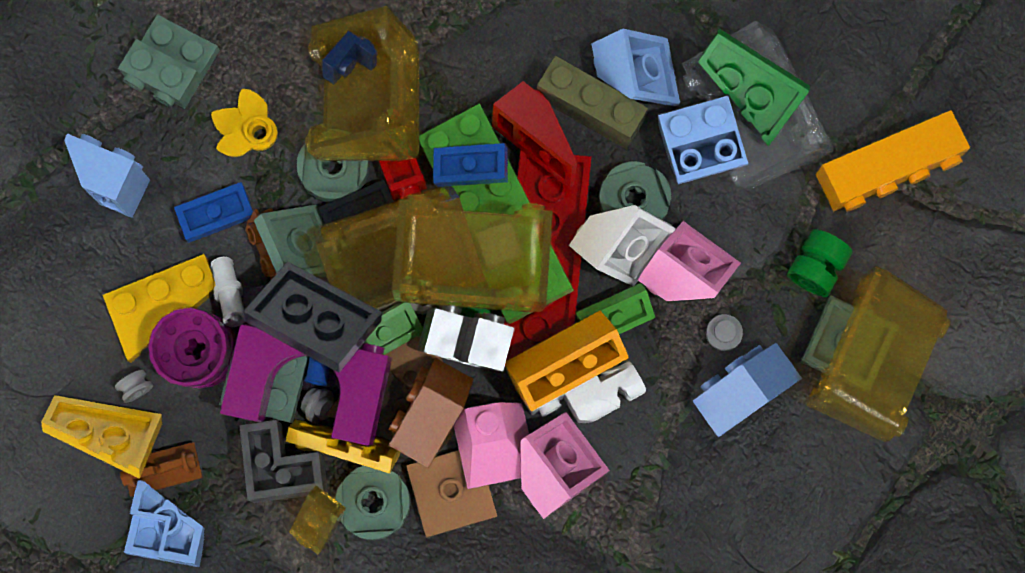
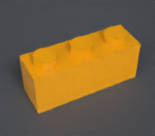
(566, 360)

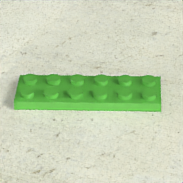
(504, 198)

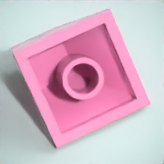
(688, 267)
(491, 442)
(557, 464)

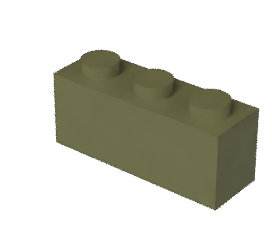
(592, 102)

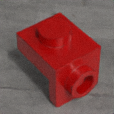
(403, 178)

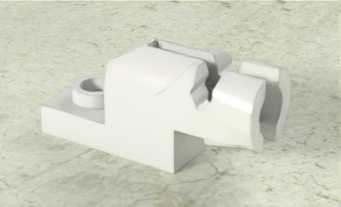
(599, 395)

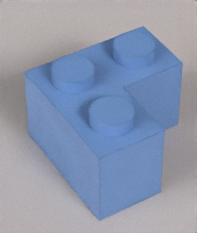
(747, 387)

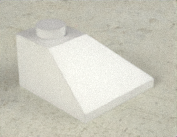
(621, 241)

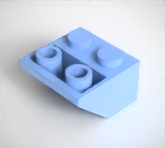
(702, 140)
(108, 175)

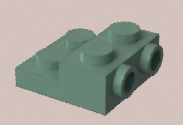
(168, 62)

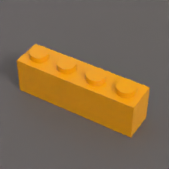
(893, 161)

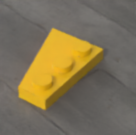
(143, 303)
(104, 431)
(318, 438)

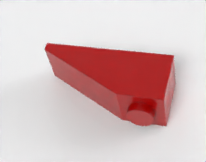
(532, 126)

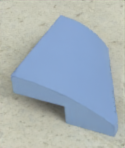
(162, 530)

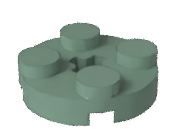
(642, 179)
(330, 186)
(388, 517)

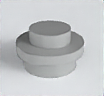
(724, 332)
(316, 404)

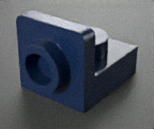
(346, 54)

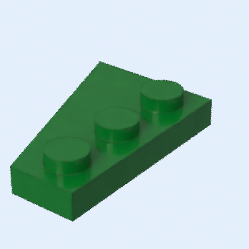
(755, 84)

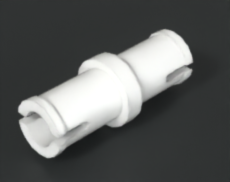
(228, 291)

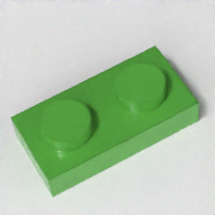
(623, 309)
(397, 327)

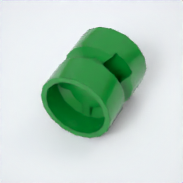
(821, 259)

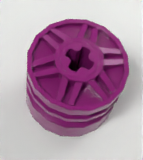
(176, 339)

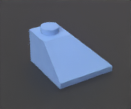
(637, 66)

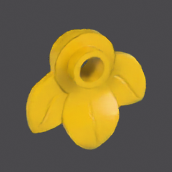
(241, 123)

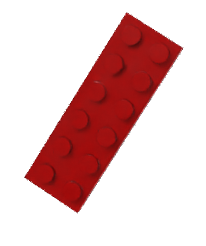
(568, 215)

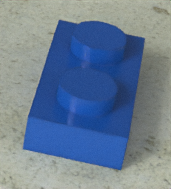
(470, 165)
(214, 212)

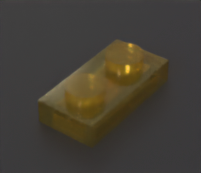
(317, 520)

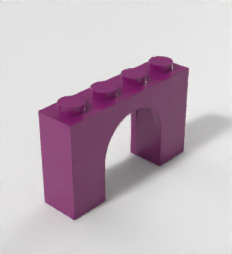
(261, 357)

